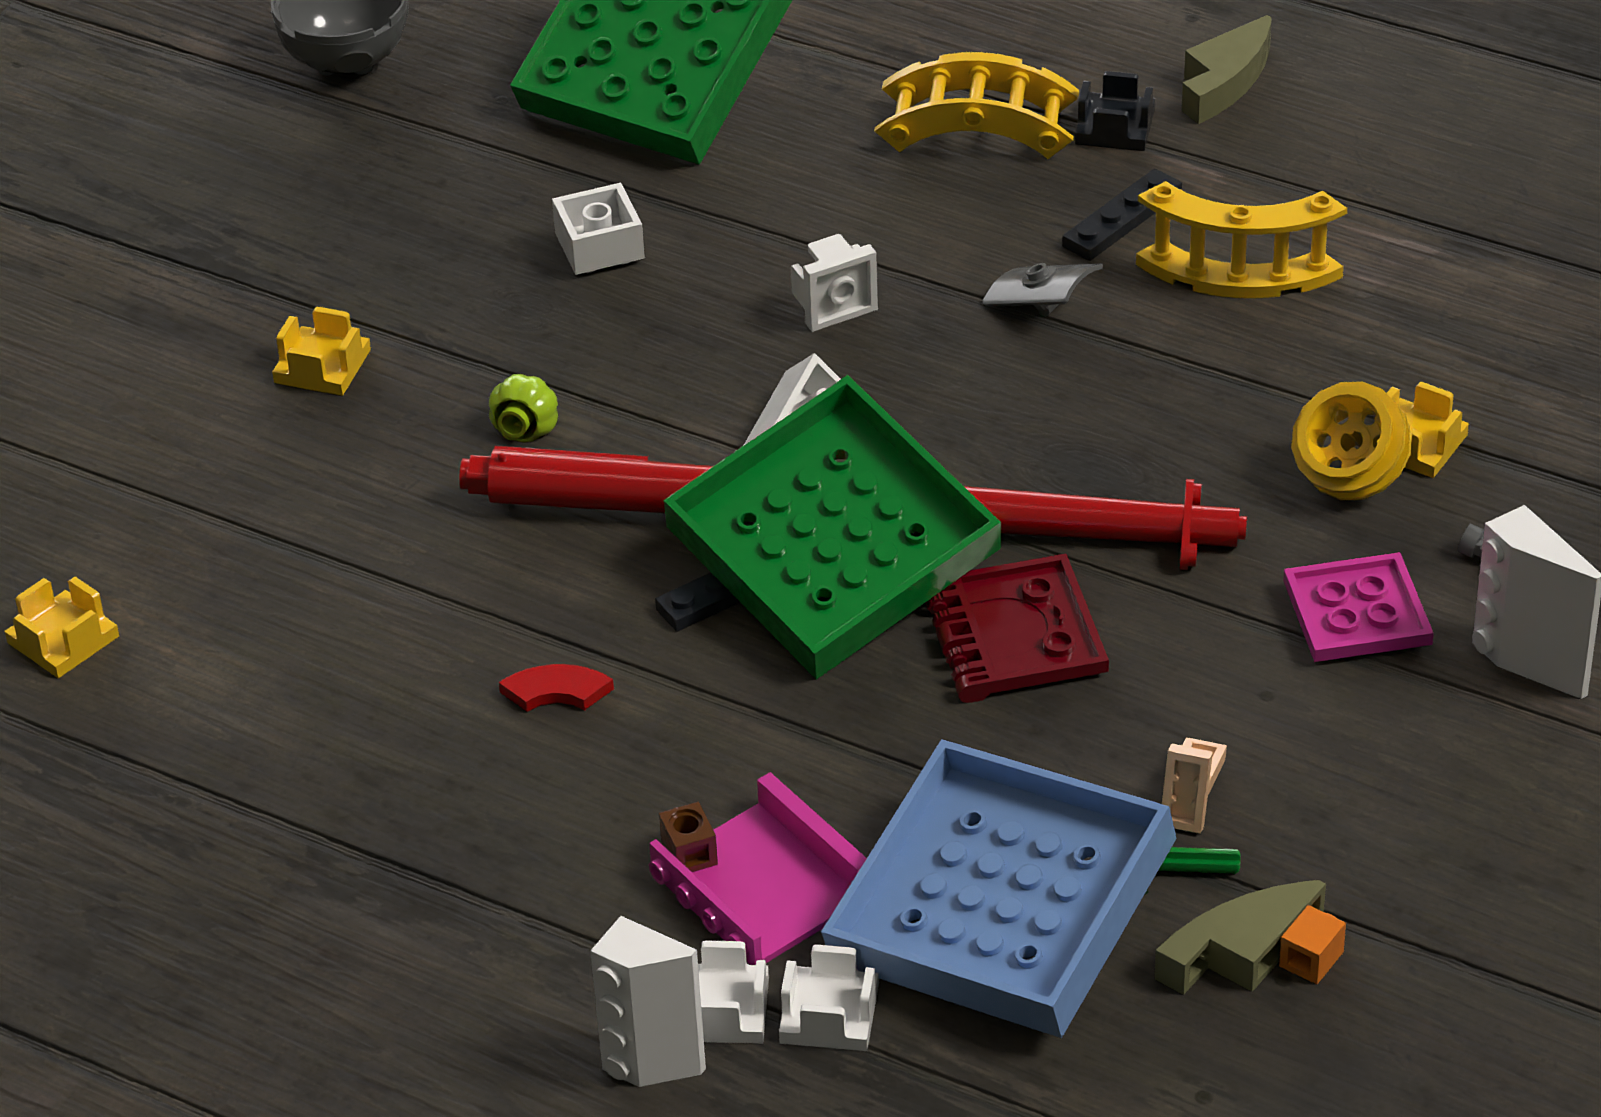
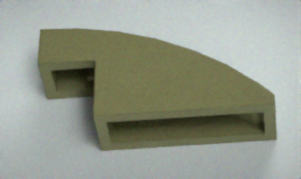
(1224, 69)
(1236, 937)

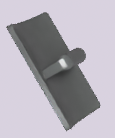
(1038, 286)

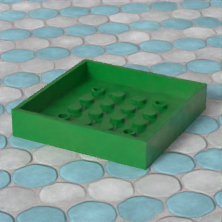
(637, 57)
(832, 525)

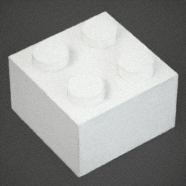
(598, 228)

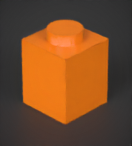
(1312, 944)

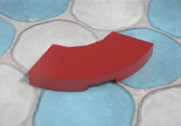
(556, 685)

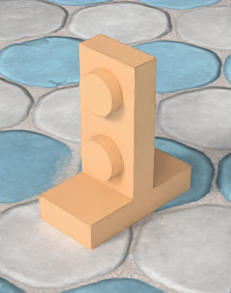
(1189, 779)

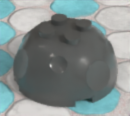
(340, 33)

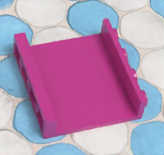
(774, 874)

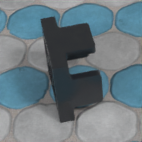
(1115, 116)

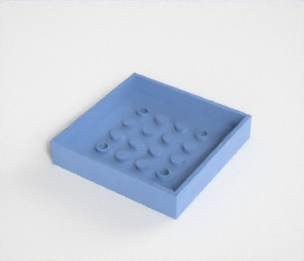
(1002, 886)

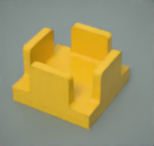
(320, 356)
(1433, 427)
(61, 628)

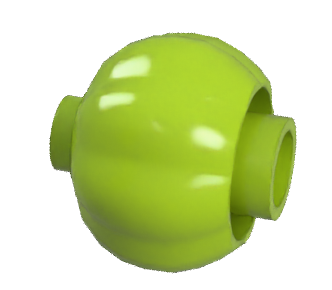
(518, 403)

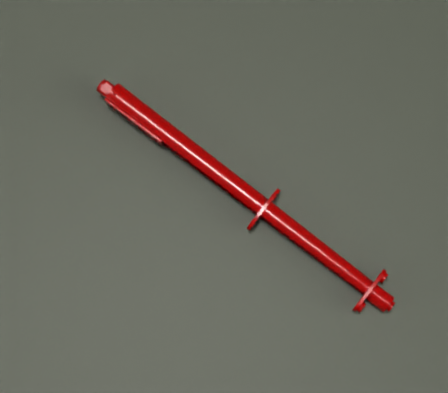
(642, 485)

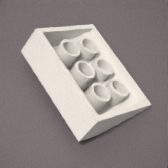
(1536, 603)

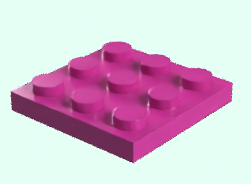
(1357, 607)

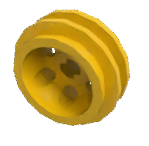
(1363, 469)

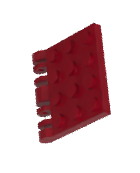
(1016, 627)

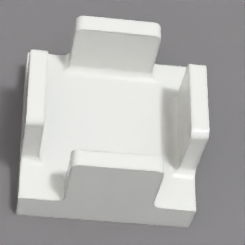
(837, 284)
(732, 993)
(829, 1001)

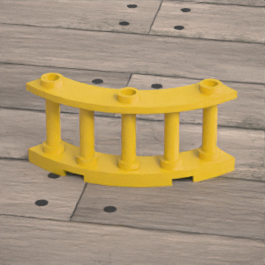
(977, 72)
(1237, 277)

